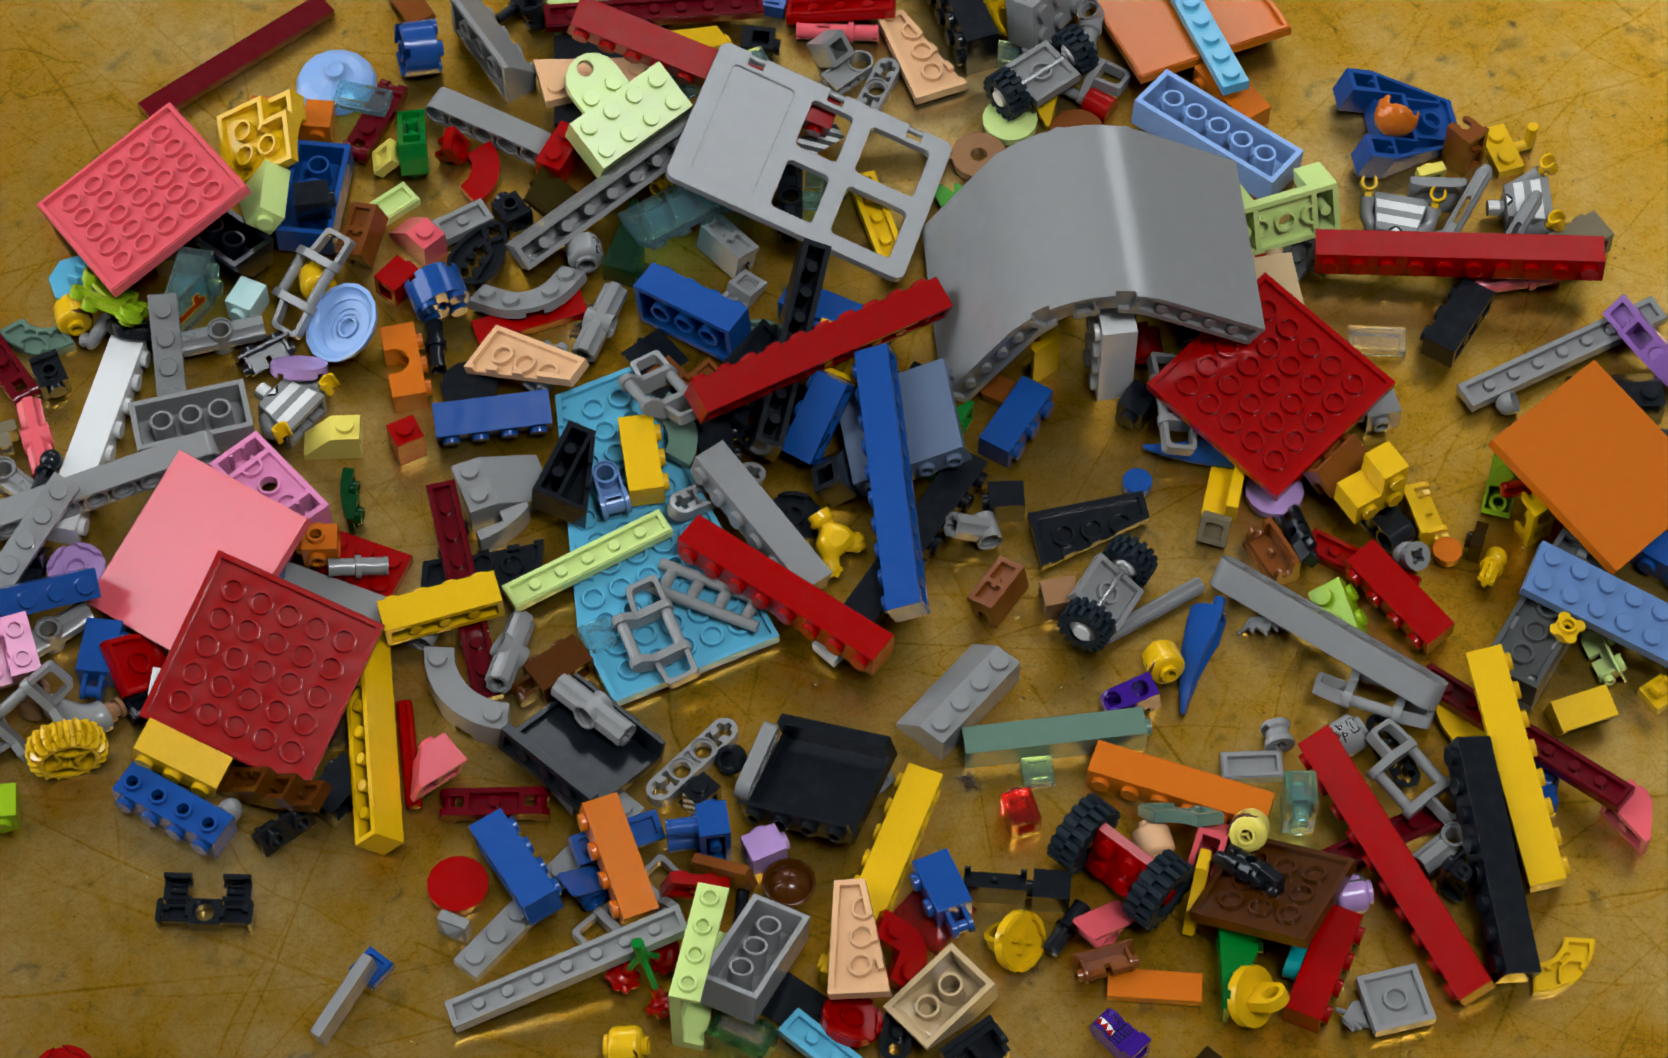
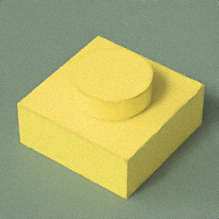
(385, 158)
(1431, 170)

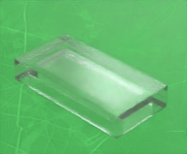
(1378, 340)

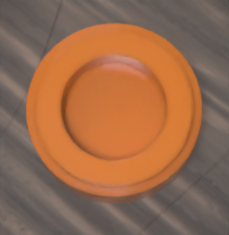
(1446, 552)

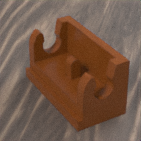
(1464, 148)
(366, 227)
(1336, 464)
(1272, 553)
(998, 590)

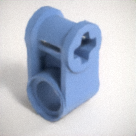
(610, 494)

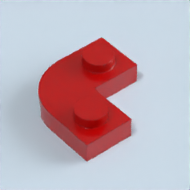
(905, 944)

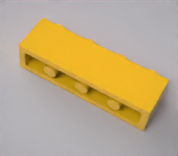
(440, 607)

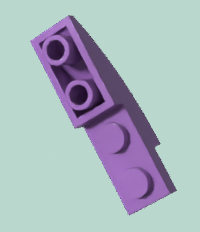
(1640, 335)

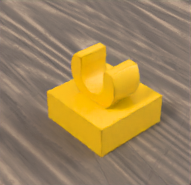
(1655, 694)

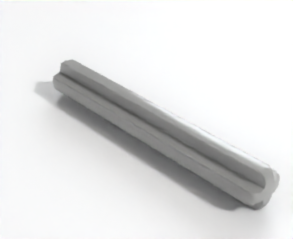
(1160, 606)

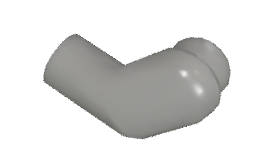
(92, 339)

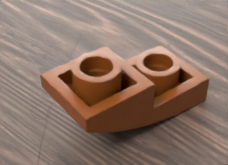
(413, 10)

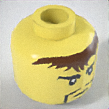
(1252, 821)

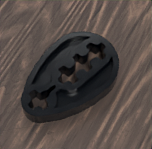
(477, 243)

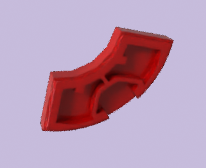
(484, 174)

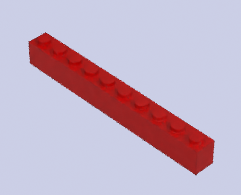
(649, 43)
(1459, 254)
(816, 350)
(1397, 867)

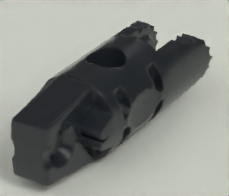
(1299, 536)
(1250, 870)

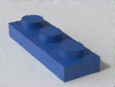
(644, 827)

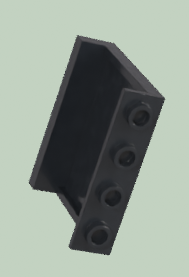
(576, 760)
(820, 779)

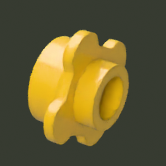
(1564, 635)

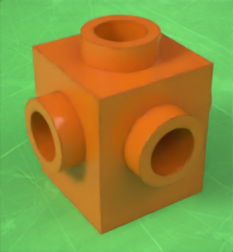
(319, 544)

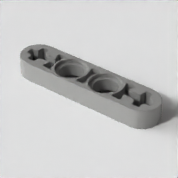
(697, 505)
(688, 759)

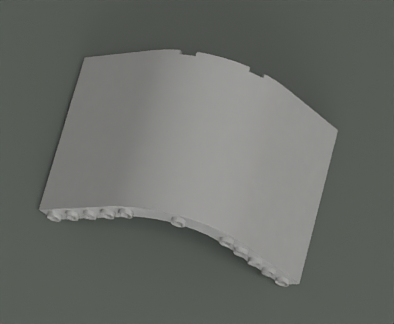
(1087, 227)

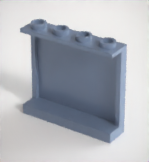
(930, 424)

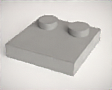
(1395, 1000)

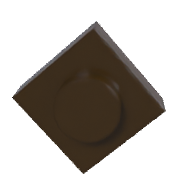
(1475, 541)

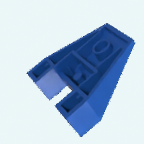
(1383, 154)

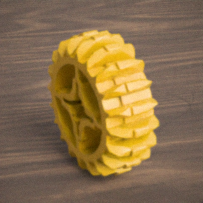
(66, 748)

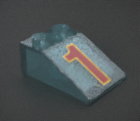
(197, 284)

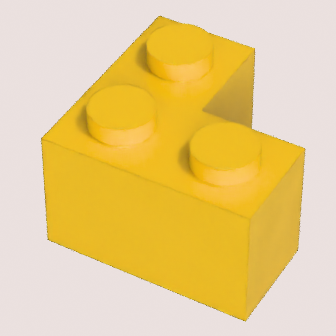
(1375, 486)

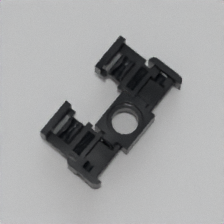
(180, 912)

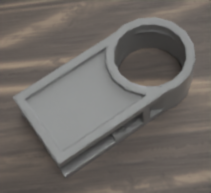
(845, 76)

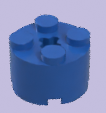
(418, 48)
(437, 292)

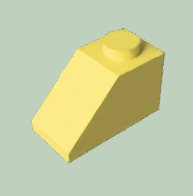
(335, 438)

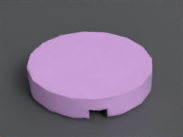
(298, 367)
(1266, 506)
(76, 557)

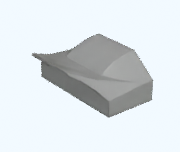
(1420, 188)

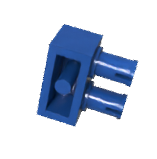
(705, 830)

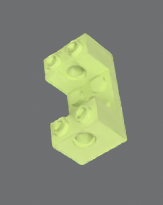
(1310, 207)

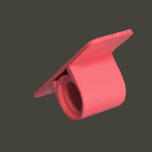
(1103, 924)

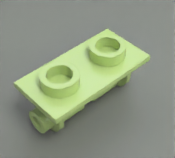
(1610, 665)

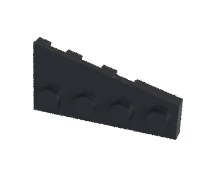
(755, 341)
(1080, 526)
(506, 563)

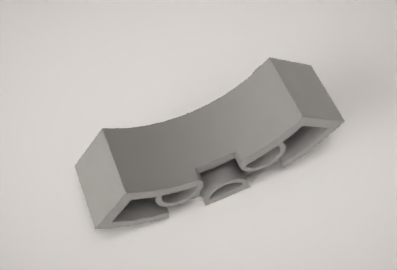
(459, 702)

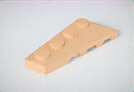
(920, 63)
(552, 75)
(525, 359)
(855, 947)

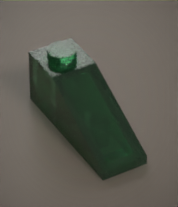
(625, 258)

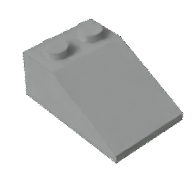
(493, 485)

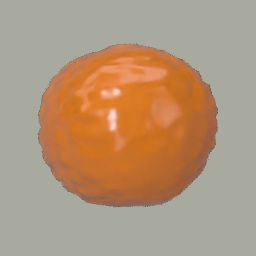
(1395, 118)

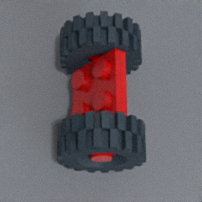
(1092, 843)

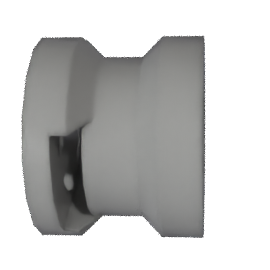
(1403, 556)
(1277, 734)

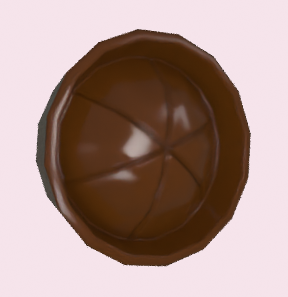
(789, 882)

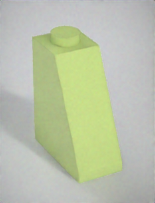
(267, 203)

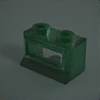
(742, 1037)

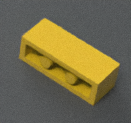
(643, 459)
(181, 758)

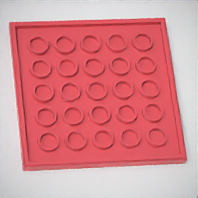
(143, 199)
(177, 539)

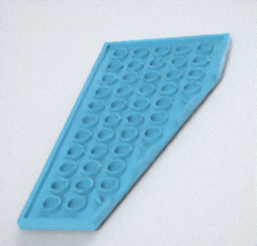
(604, 594)

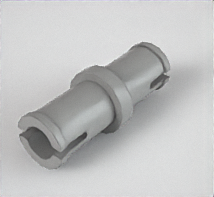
(358, 566)

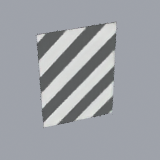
(817, 144)

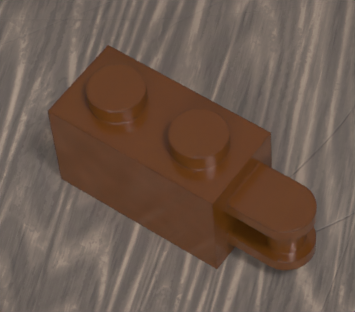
(543, 670)

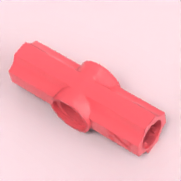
(34, 430)

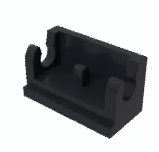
(996, 887)
(979, 1041)

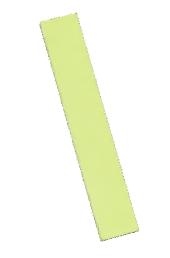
(587, 560)

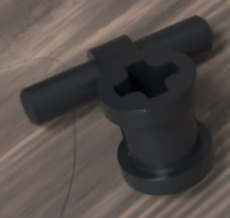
(528, 9)

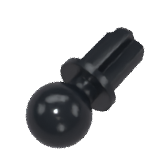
(50, 462)

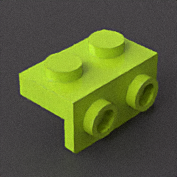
(1340, 601)

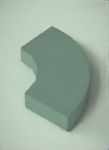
(35, 340)
(681, 440)
(1167, 812)

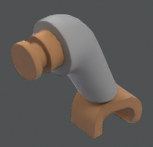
(103, 713)

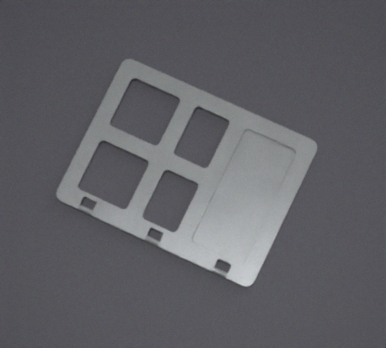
(748, 133)

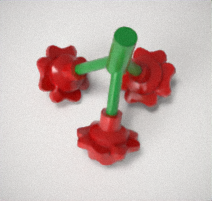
(625, 977)

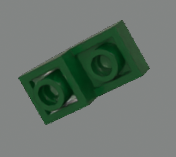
(349, 491)

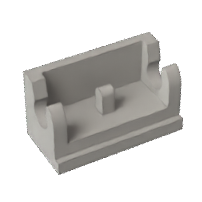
(727, 245)

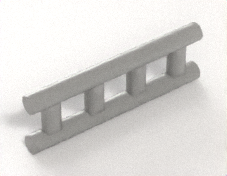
(691, 599)

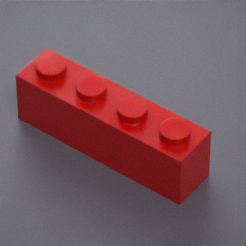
(1398, 597)
(1322, 969)

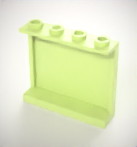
(701, 938)

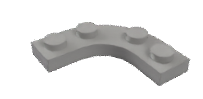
(515, 305)

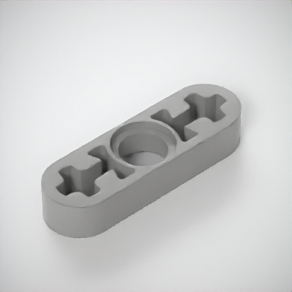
(876, 80)
(757, 760)

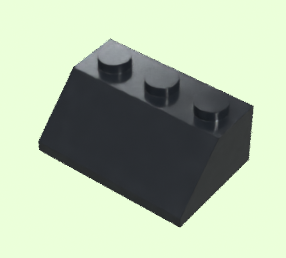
(237, 244)
(1645, 390)

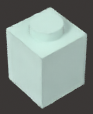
(246, 299)

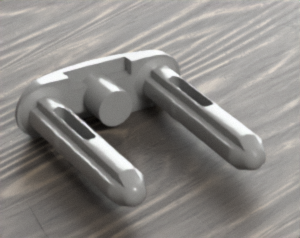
(1474, 191)

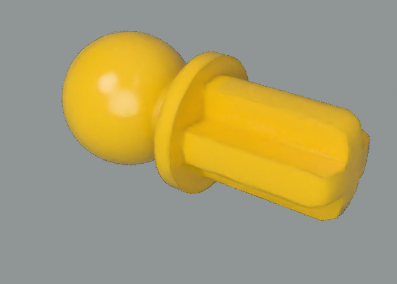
(1492, 565)

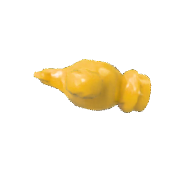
(834, 540)

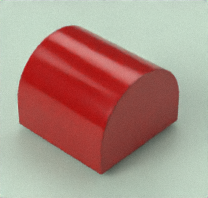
(1099, 104)

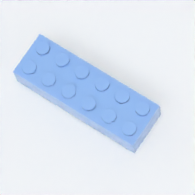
(1197, 119)

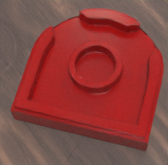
(131, 662)

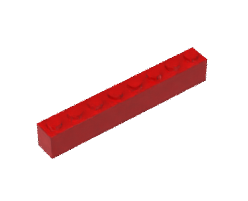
(785, 595)

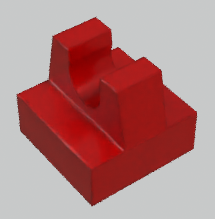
(453, 147)

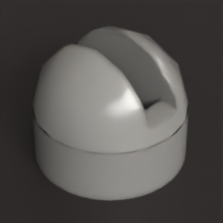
(1508, 403)
(232, 806)

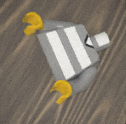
(1516, 192)
(1398, 212)
(293, 407)

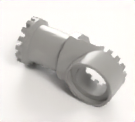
(1093, 24)

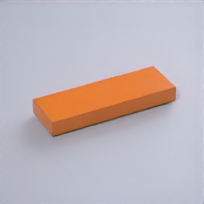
(1155, 987)

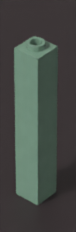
(1053, 736)

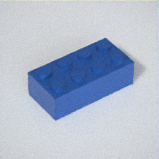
(317, 162)
(691, 311)

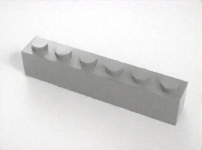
(756, 513)

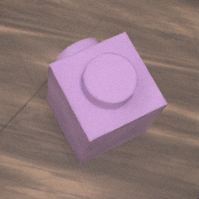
(764, 847)

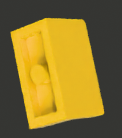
(1224, 491)

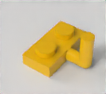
(1503, 152)

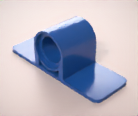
(584, 886)

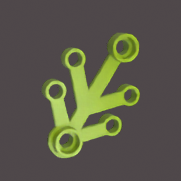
(124, 307)

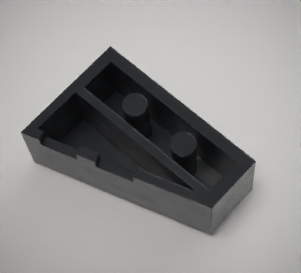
(566, 477)

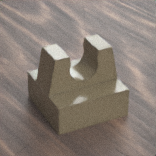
(8, 434)
(1214, 529)

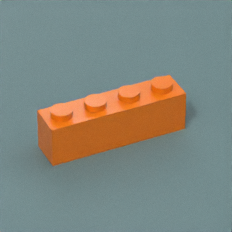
(618, 859)

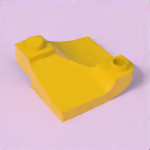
(261, 132)

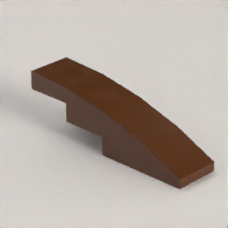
(272, 790)

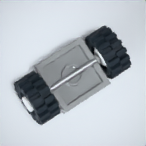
(1041, 72)
(1107, 593)

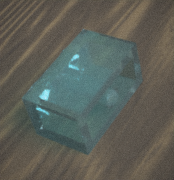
(1299, 802)

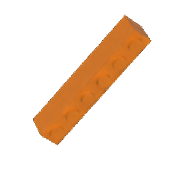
(1162, 781)

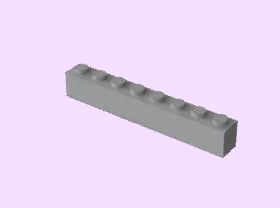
(596, 199)

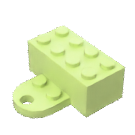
(617, 112)

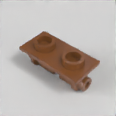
(1094, 963)

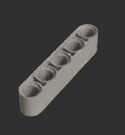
(487, 123)

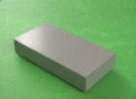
(1252, 766)

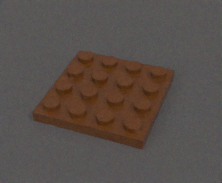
(1292, 918)

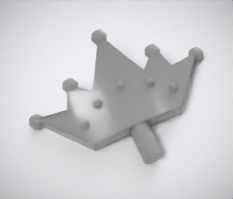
(1260, 623)
(1354, 1016)

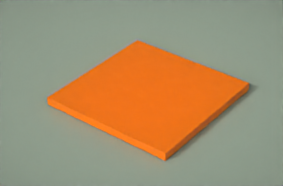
(1156, 40)
(1593, 465)

